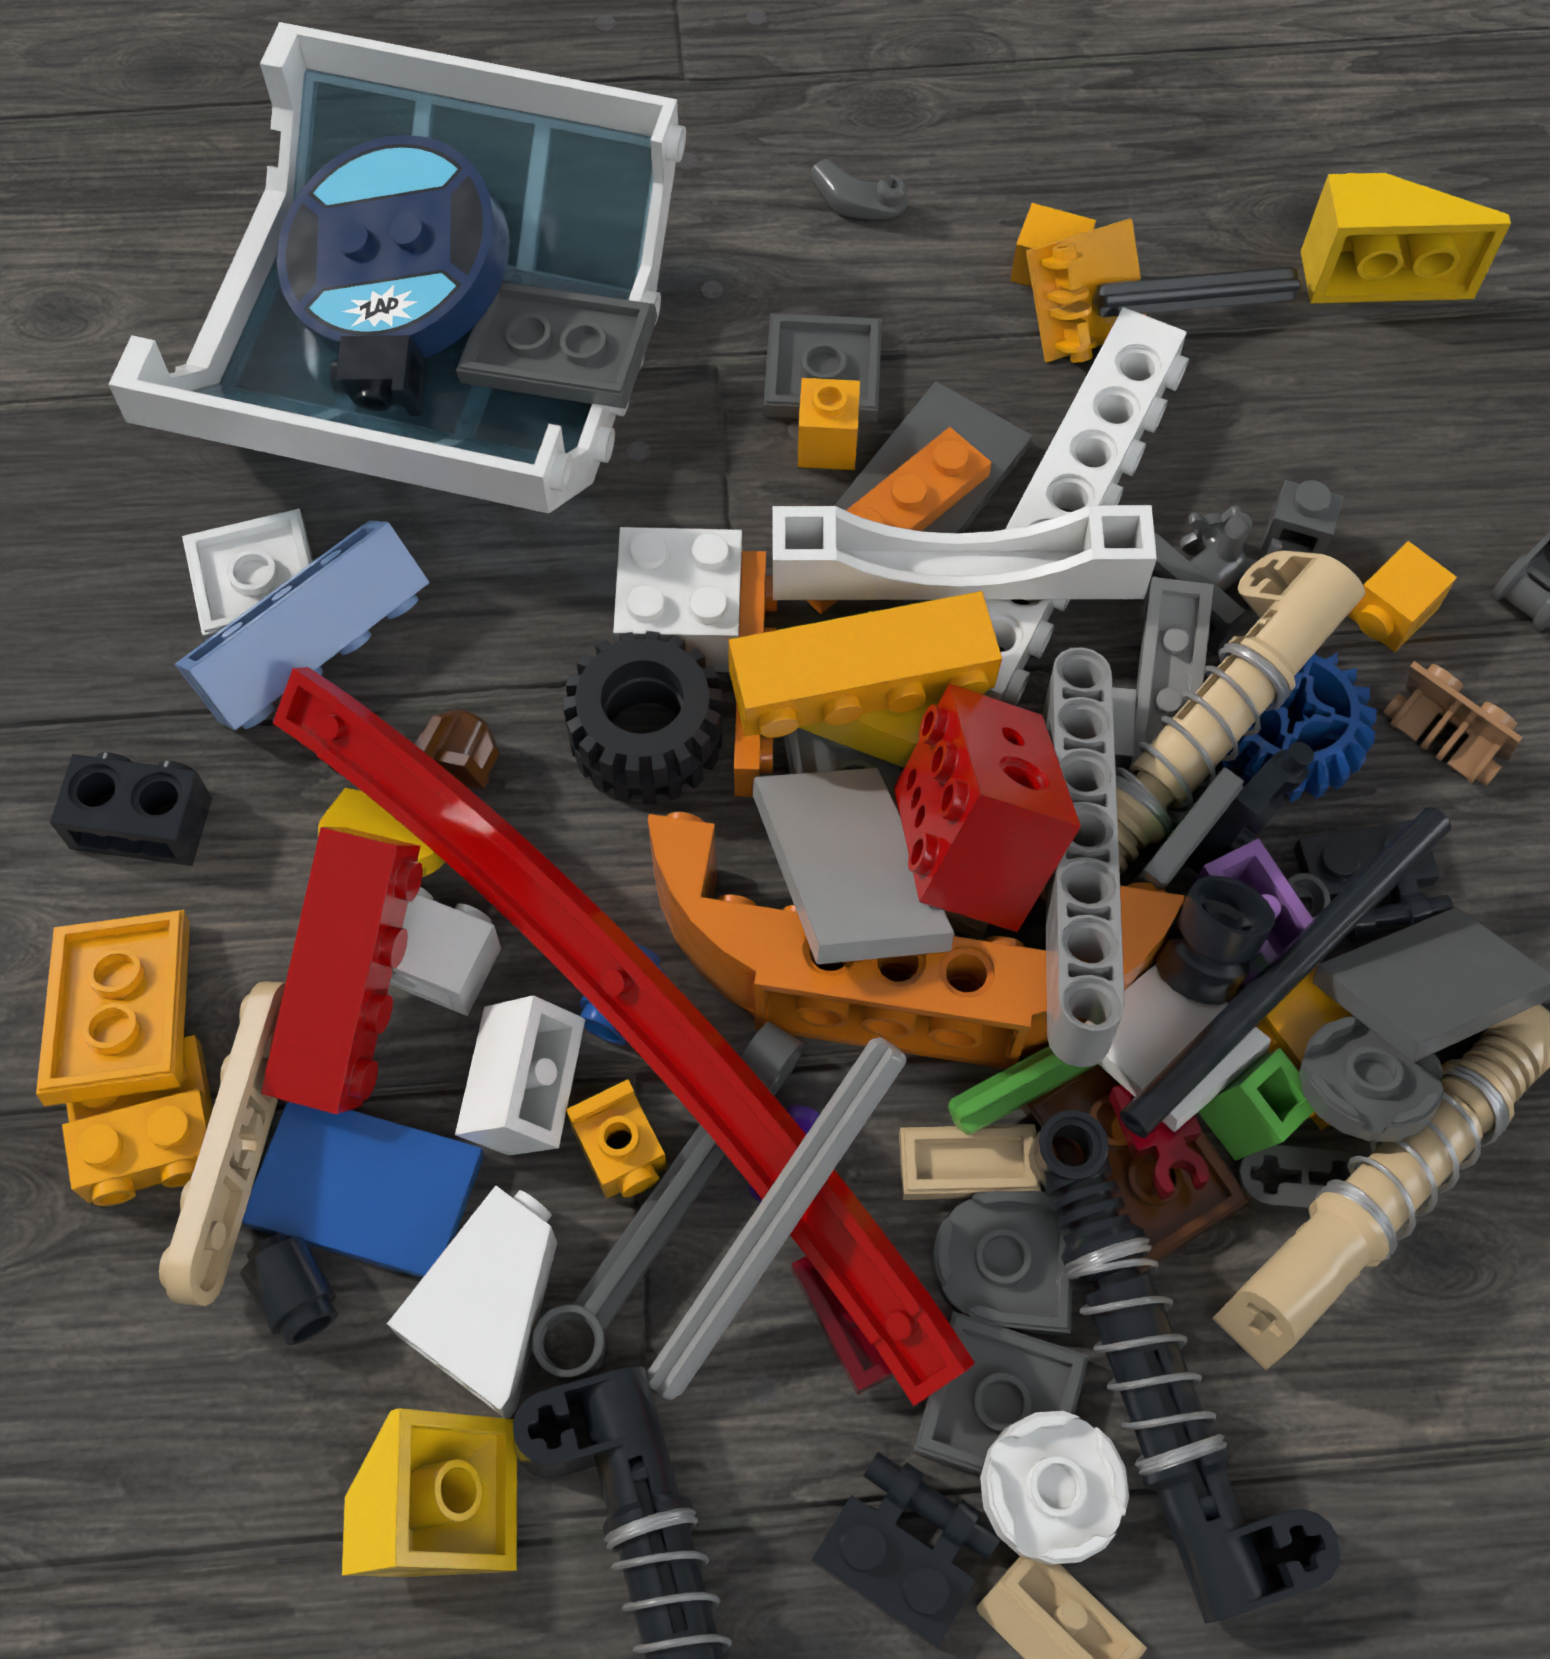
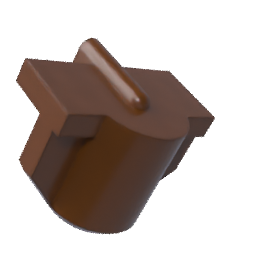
(461, 746)

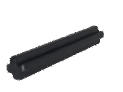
(1197, 291)

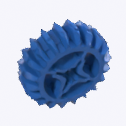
(1324, 715)

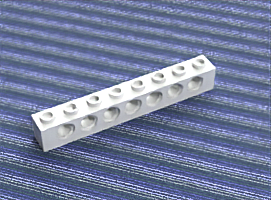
(1098, 431)

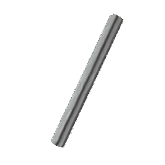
(776, 1217)

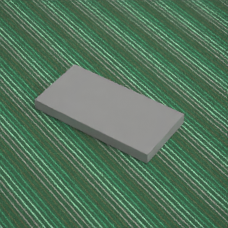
(848, 866)

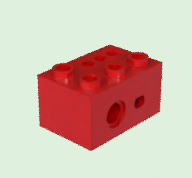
(984, 808)

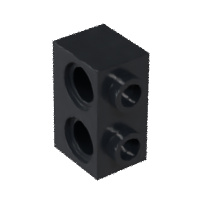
(128, 820)

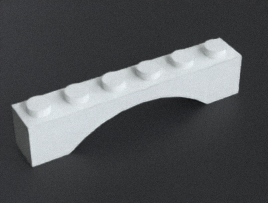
(1074, 556)

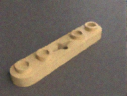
(228, 1159)

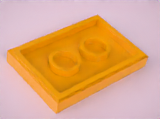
(115, 1008)

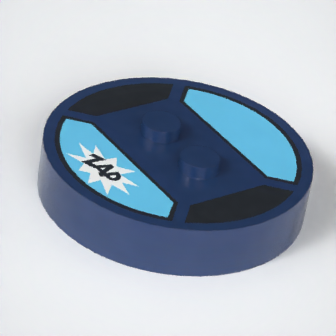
(394, 245)

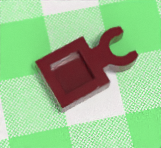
(1166, 1146)

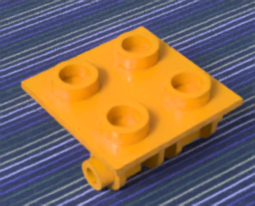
(1066, 278)

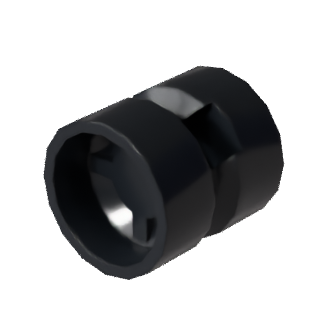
(1214, 939)

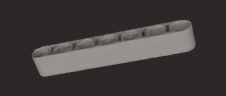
(1082, 734)

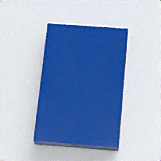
(363, 1188)

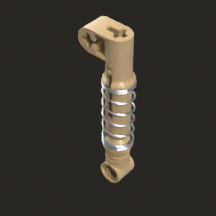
(1299, 607)
(1358, 1218)

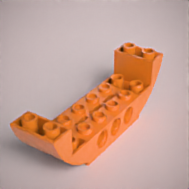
(958, 1005)

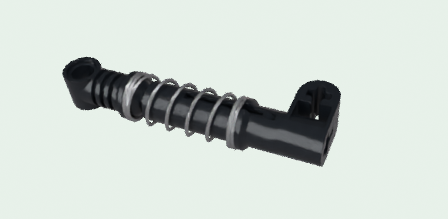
(1161, 1401)
(647, 1514)

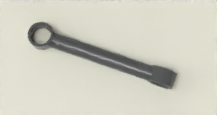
(772, 1058)

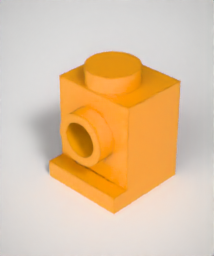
(606, 1116)

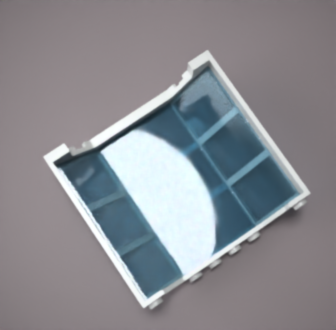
(585, 212)

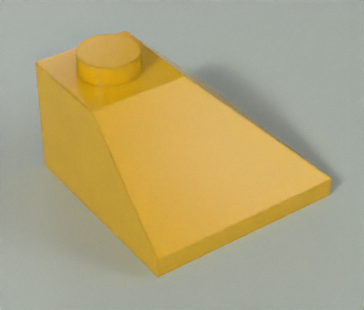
(434, 1498)

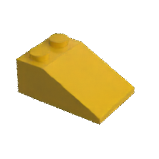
(1397, 242)

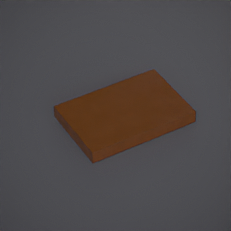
(1167, 1222)

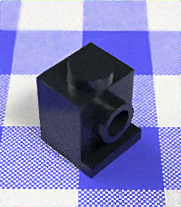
(380, 372)

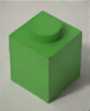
(1258, 1106)

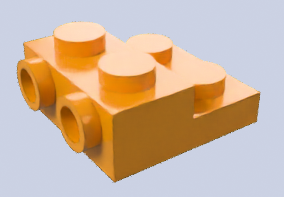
(139, 1137)

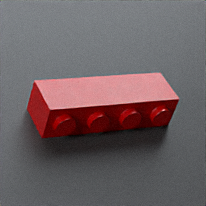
(342, 970)

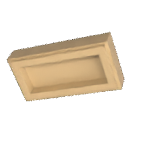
(958, 1165)

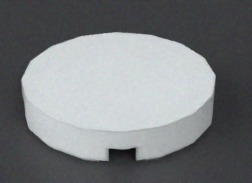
(1054, 1488)

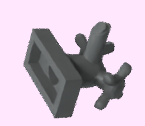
(1218, 564)

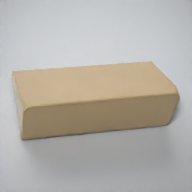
(1054, 1617)

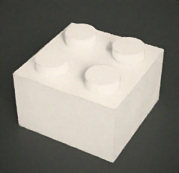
(680, 586)

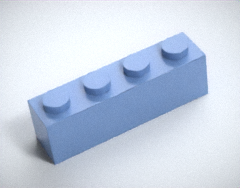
(304, 624)

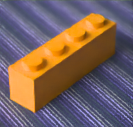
(862, 664)

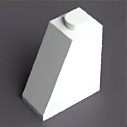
(484, 1299)

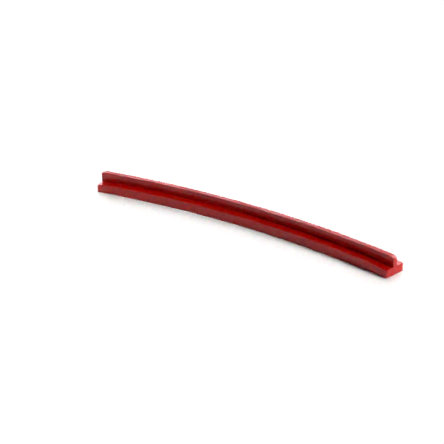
(644, 1008)

